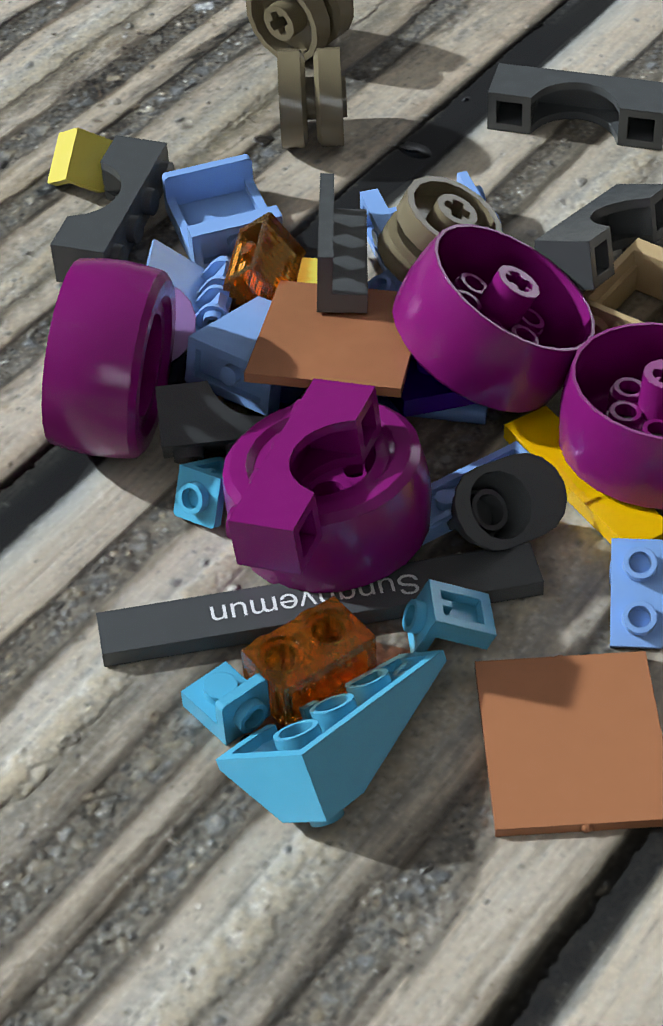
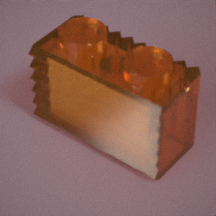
(261, 259)

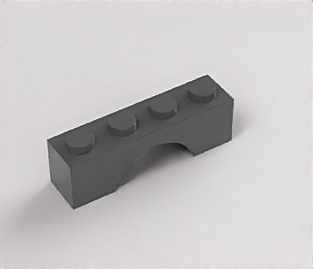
(532, 96)
(134, 184)
(612, 221)
(197, 422)

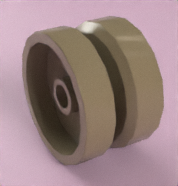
(299, 23)
(311, 97)
(422, 213)

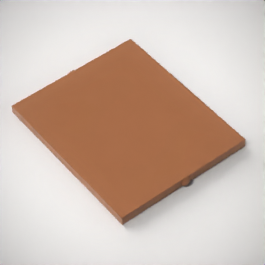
(339, 347)
(571, 743)

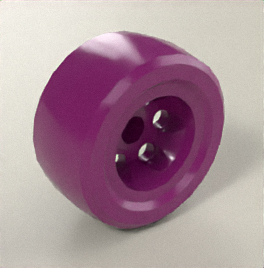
(492, 318)
(106, 356)
(610, 379)
(365, 521)

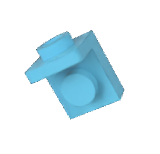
(200, 492)
(449, 614)
(228, 702)

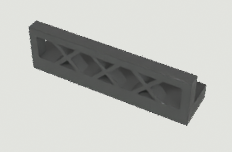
(341, 255)

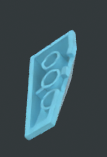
(336, 747)

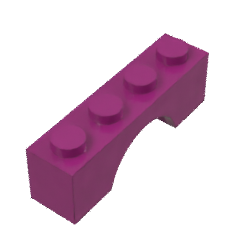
(278, 516)

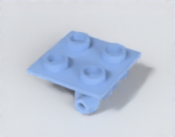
(200, 285)
(636, 593)

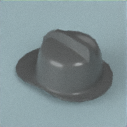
(508, 502)

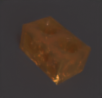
(310, 658)

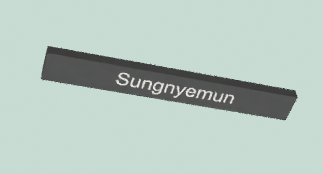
(247, 613)

